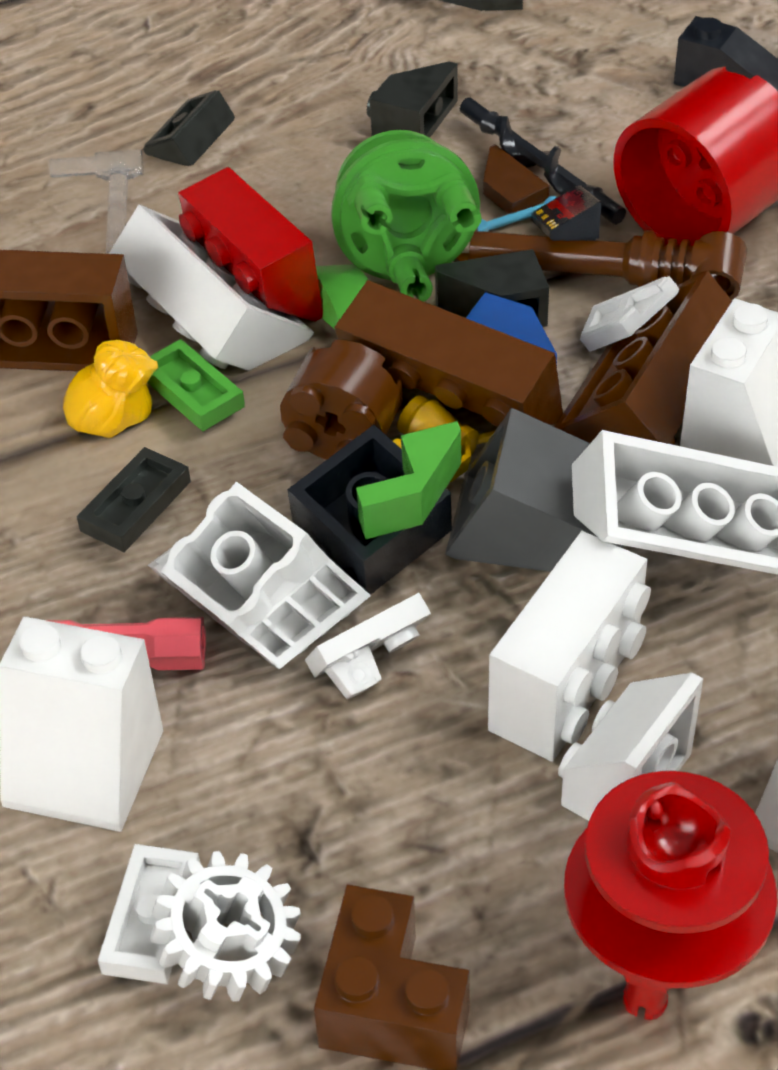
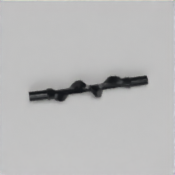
(529, 156)

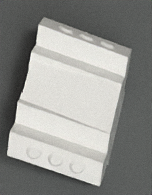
(260, 577)

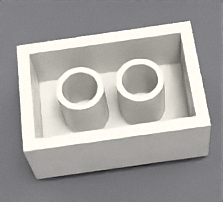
(567, 646)

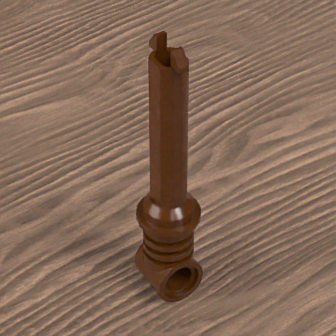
(638, 260)

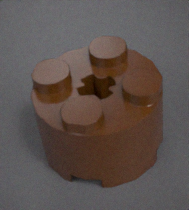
(338, 398)

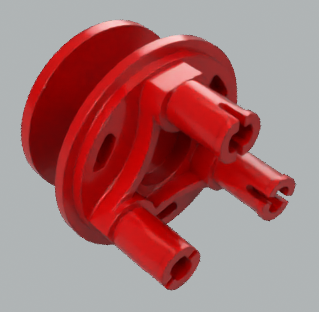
(671, 885)

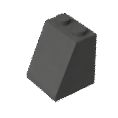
(519, 497)

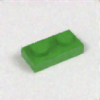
(194, 386)

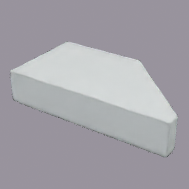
(626, 313)

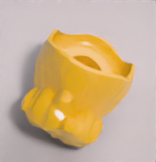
(111, 390)

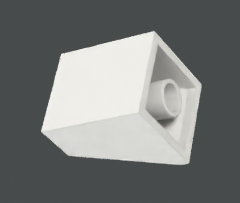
(735, 387)
(75, 722)

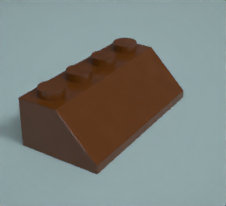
(453, 356)
(643, 379)

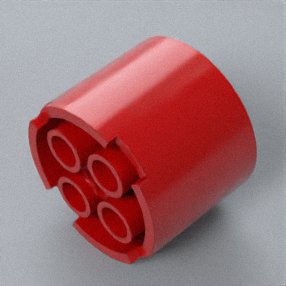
(702, 158)

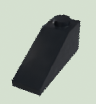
(714, 44)

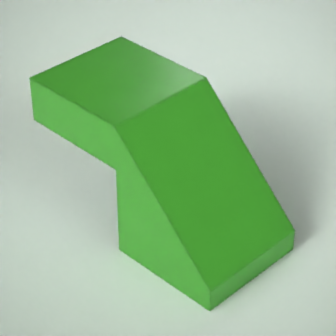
(404, 502)

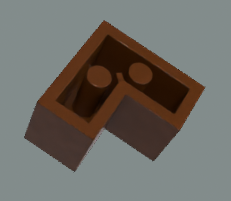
(379, 998)

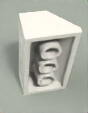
(203, 297)
(678, 501)

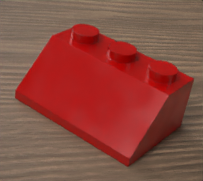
(253, 243)

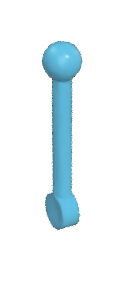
(510, 218)

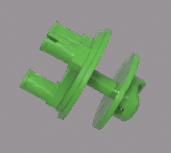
(404, 208)

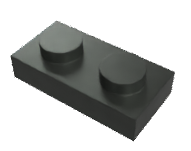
(133, 499)

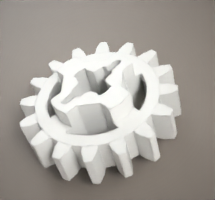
(220, 953)

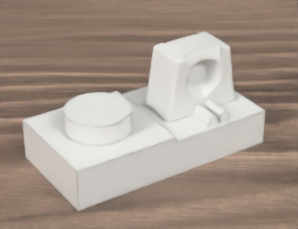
(349, 655)

